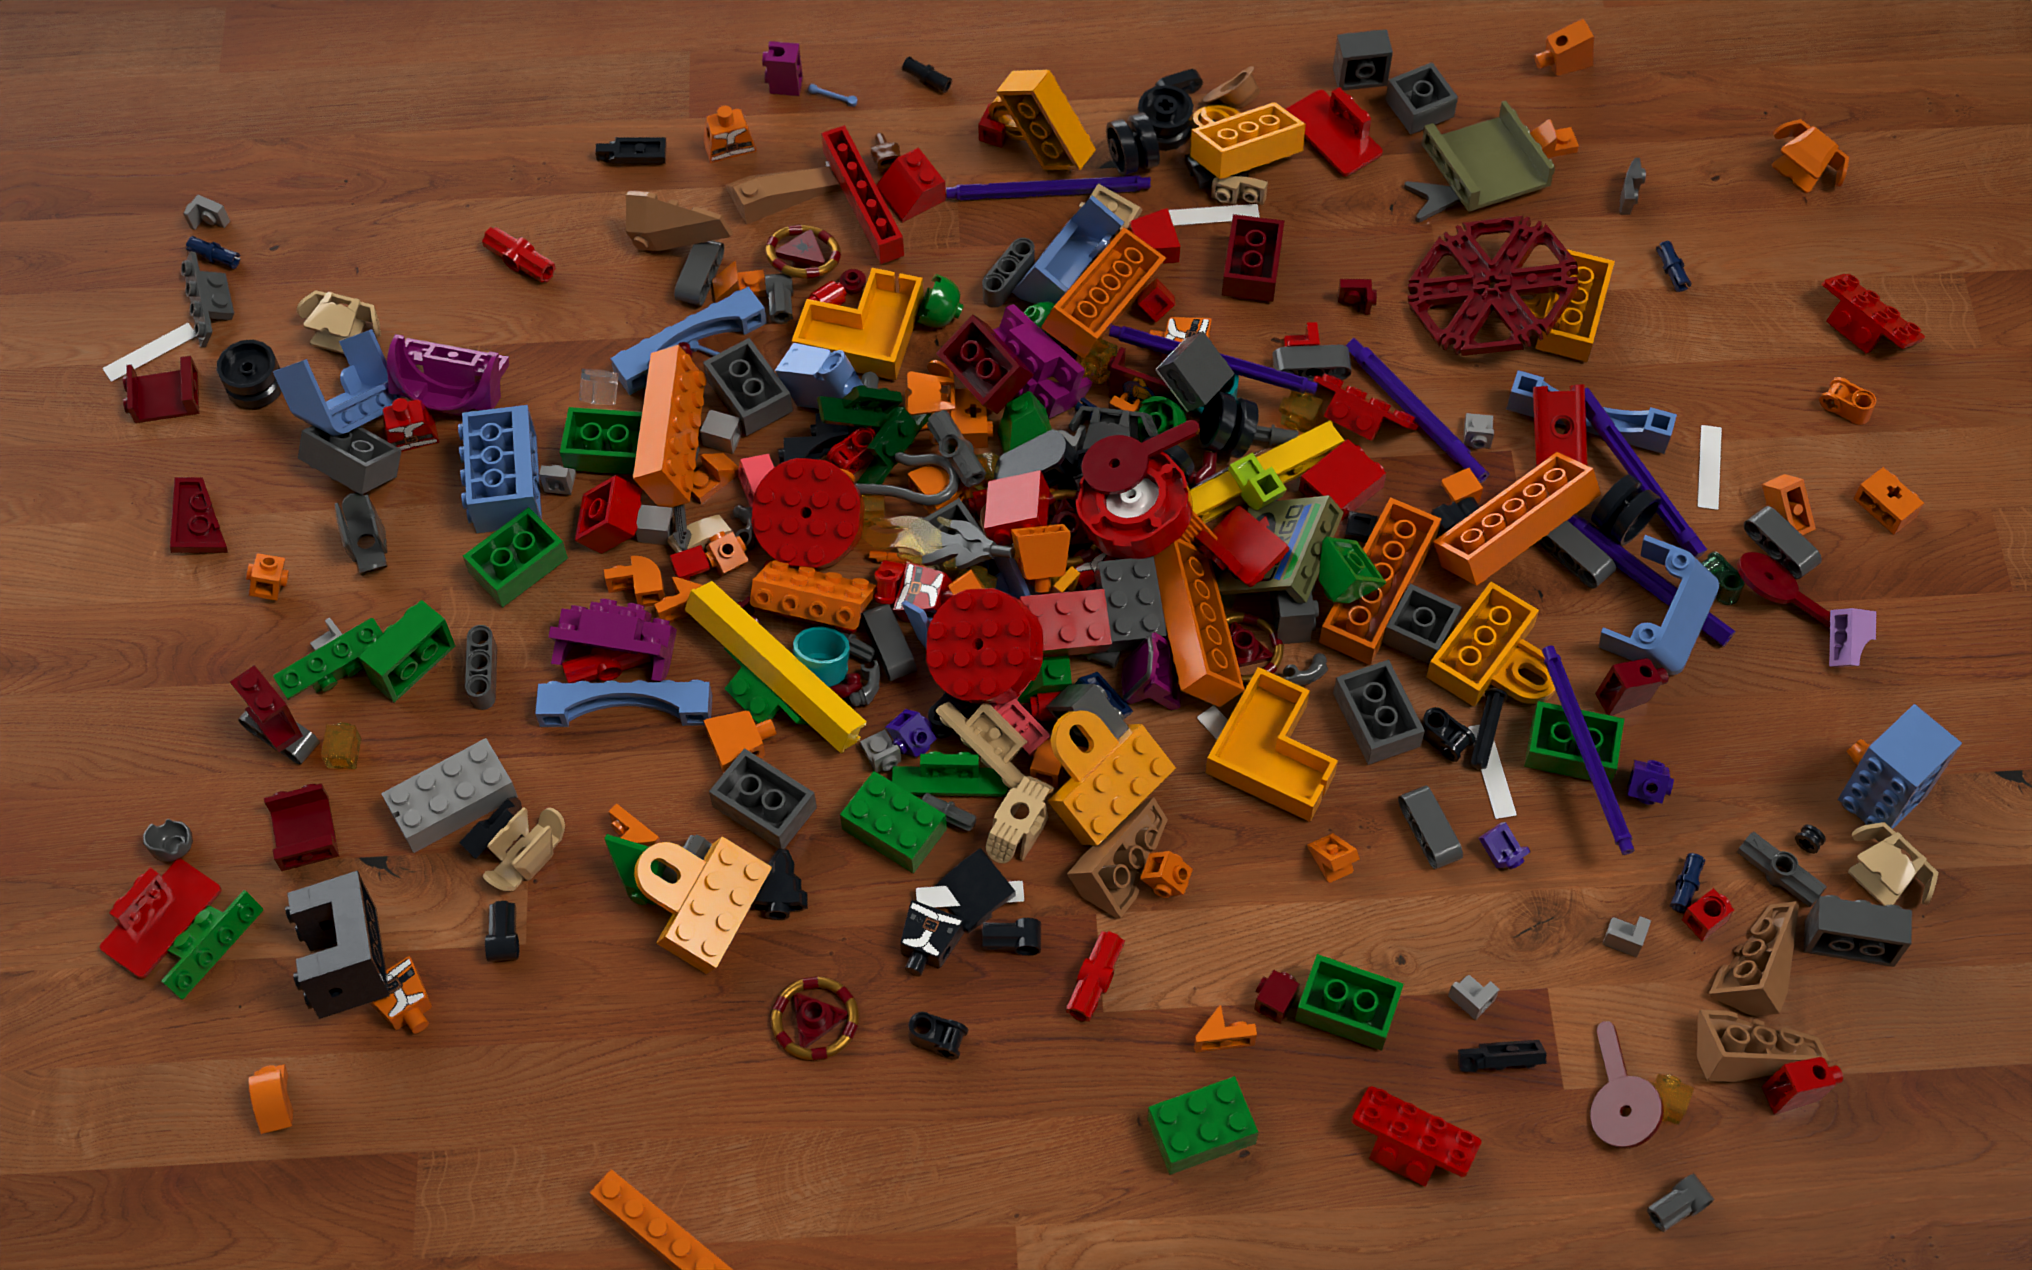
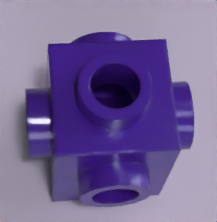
(911, 733)
(1649, 782)

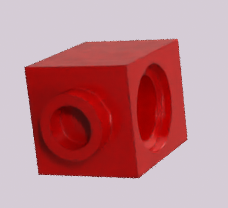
(1703, 924)

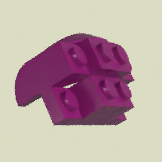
(1044, 360)
(452, 376)
(616, 630)

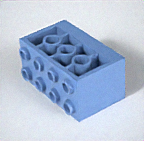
(499, 466)
(1899, 769)

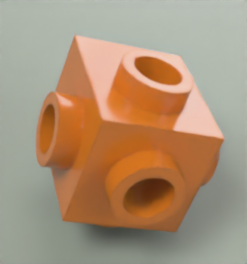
(721, 561)
(268, 571)
(1166, 874)

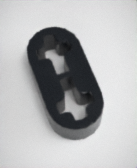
(1186, 80)

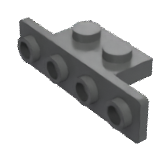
(208, 297)

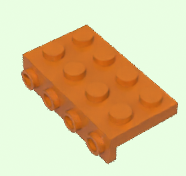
(811, 594)

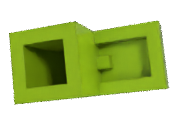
(1257, 485)

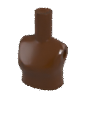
(884, 152)

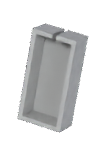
(449, 795)

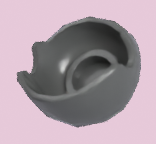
(168, 841)

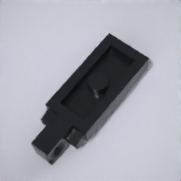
(633, 150)
(1502, 1055)

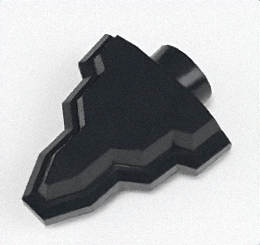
(781, 889)

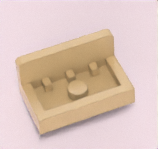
(1118, 205)

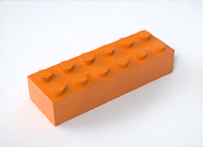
(1103, 293)
(670, 427)
(1517, 518)
(1398, 552)
(1197, 624)

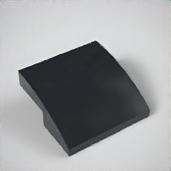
(977, 888)

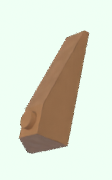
(773, 192)
(665, 225)
(1112, 870)

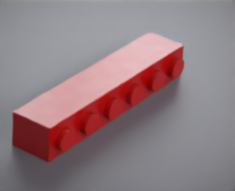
(862, 194)

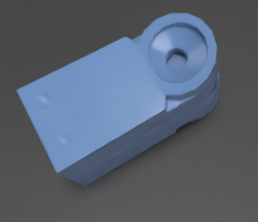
(816, 373)

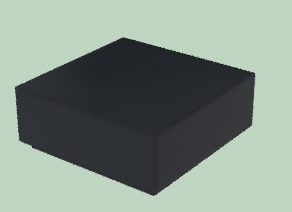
(1360, 526)

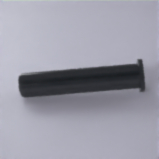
(1488, 727)

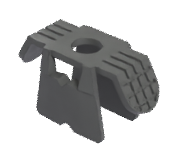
(1112, 423)
(362, 522)

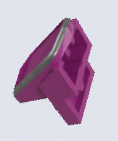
(1151, 674)

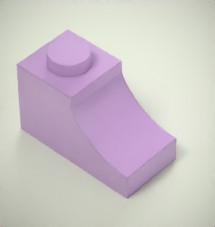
(1849, 634)

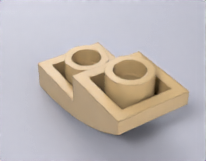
(1234, 187)
(702, 531)

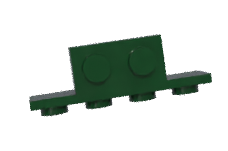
(860, 407)
(893, 437)

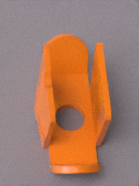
(1808, 155)
(924, 392)

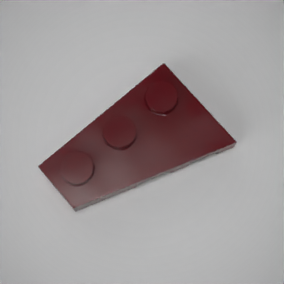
(193, 519)

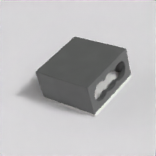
(1195, 371)

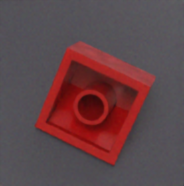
(912, 185)

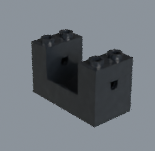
(356, 968)

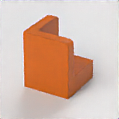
(1462, 485)

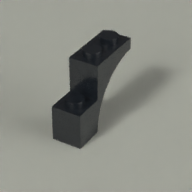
(817, 445)

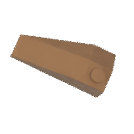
(1762, 967)
(1746, 1050)

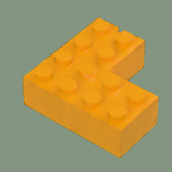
(874, 333)
(1261, 756)

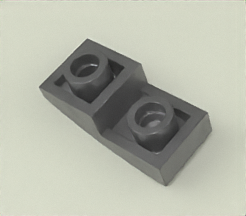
(1633, 181)

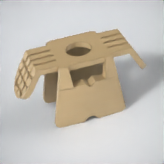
(334, 320)
(1009, 830)
(537, 847)
(1887, 871)

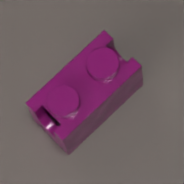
(783, 68)

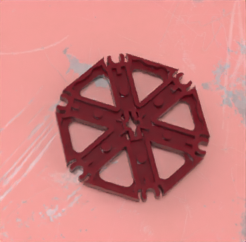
(1510, 284)

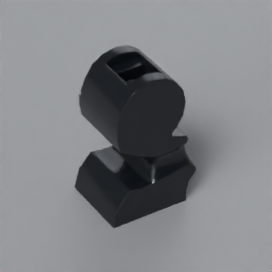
(1454, 513)

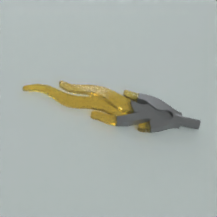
(935, 546)

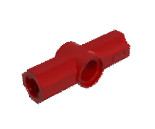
(518, 254)
(602, 665)
(1095, 976)

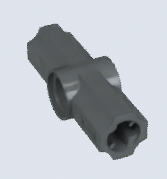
(948, 438)
(1795, 880)

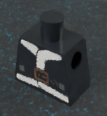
(929, 937)

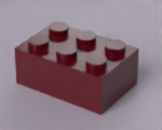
(1253, 258)
(985, 364)

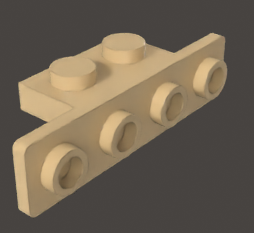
(990, 737)

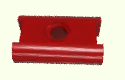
(1568, 407)

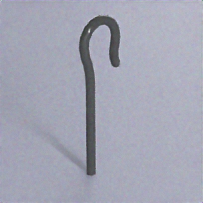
(911, 496)

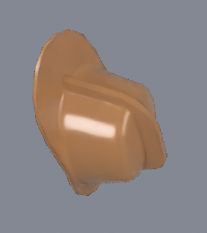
(1237, 91)

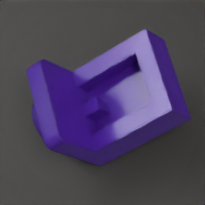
(1503, 847)

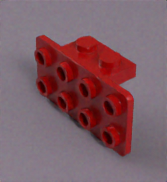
(1337, 129)
(1865, 318)
(1356, 412)
(1243, 546)
(156, 914)
(1413, 1139)

